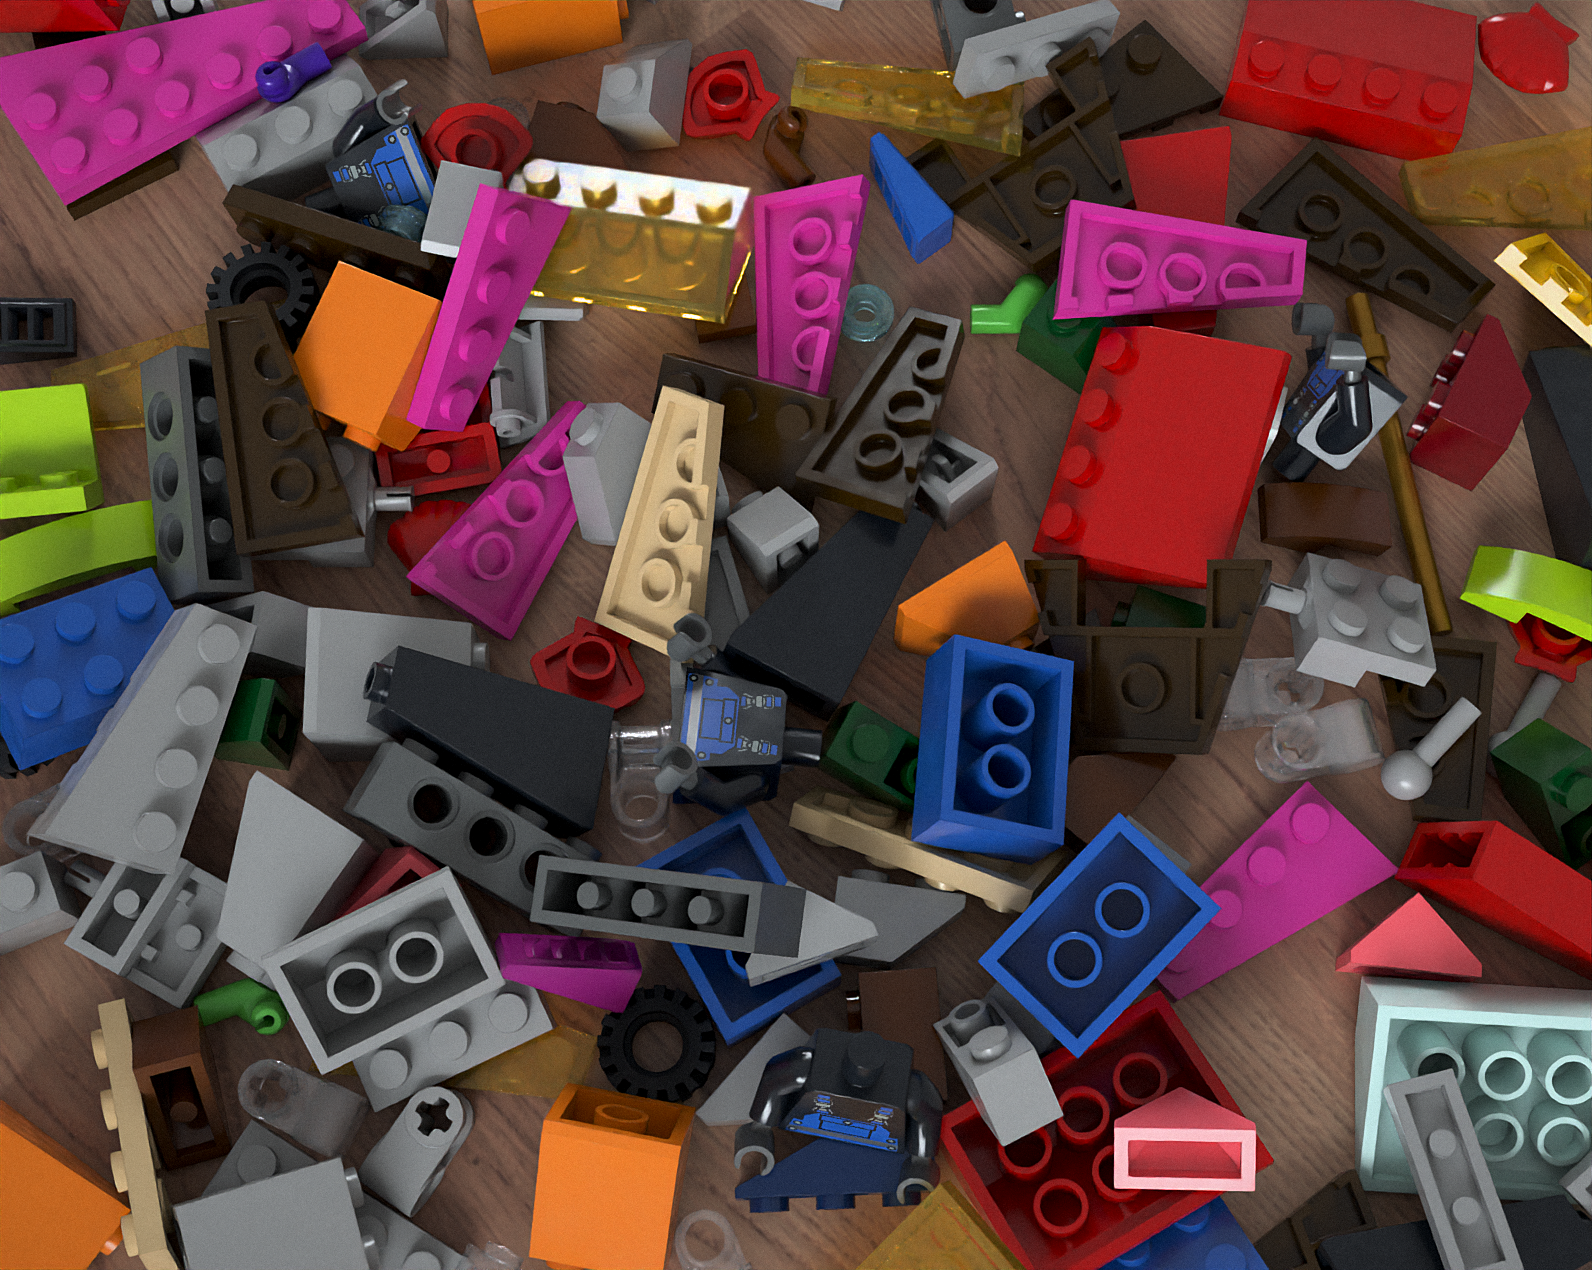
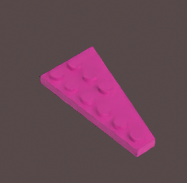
(134, 93)

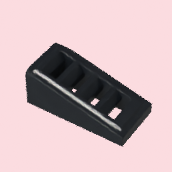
(34, 311)

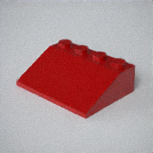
(1355, 73)
(1161, 455)
(1055, 1187)

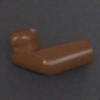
(784, 144)

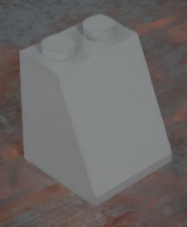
(339, 656)
(285, 874)
(279, 1223)

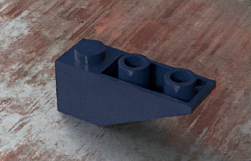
(832, 1174)

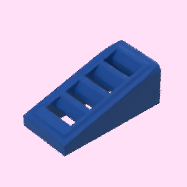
(915, 206)

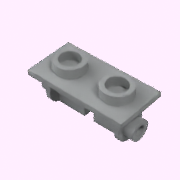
(520, 387)

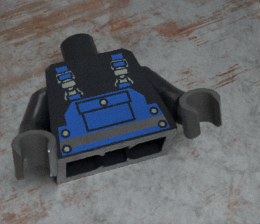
(378, 163)
(1338, 400)
(728, 730)
(851, 1093)

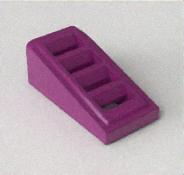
(579, 968)

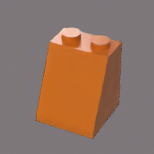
(545, 30)
(366, 356)
(609, 1180)
(51, 1202)

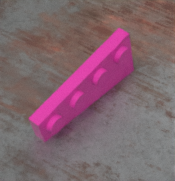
(1156, 263)
(489, 285)
(1274, 885)

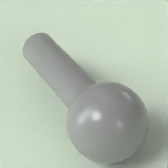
(1533, 707)
(1409, 772)

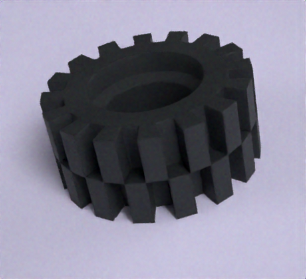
(268, 270)
(662, 1006)

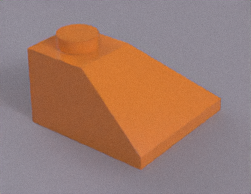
(977, 601)

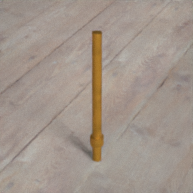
(1402, 476)

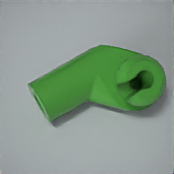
(1010, 314)
(246, 1000)

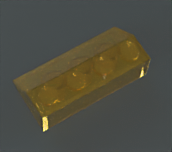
(642, 239)

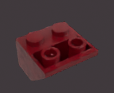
(1472, 407)

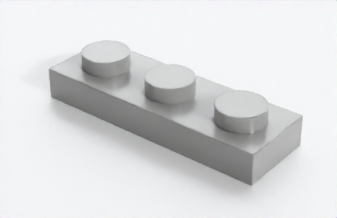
(1024, 49)
(454, 1043)
(1451, 1174)

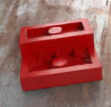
(446, 459)

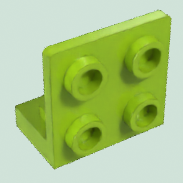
(48, 452)

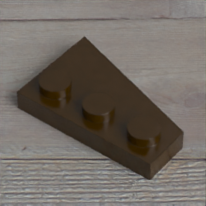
(1145, 85)
(765, 421)
(1412, 710)

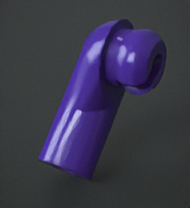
(282, 79)

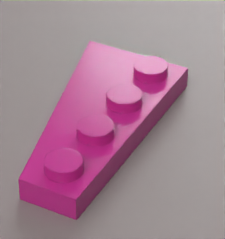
(804, 277)
(508, 537)

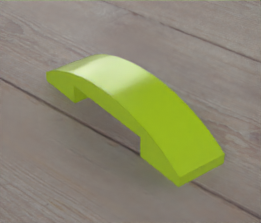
(75, 551)
(1525, 582)

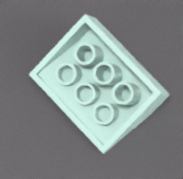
(1518, 1064)

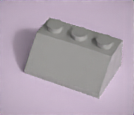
(287, 144)
(384, 969)

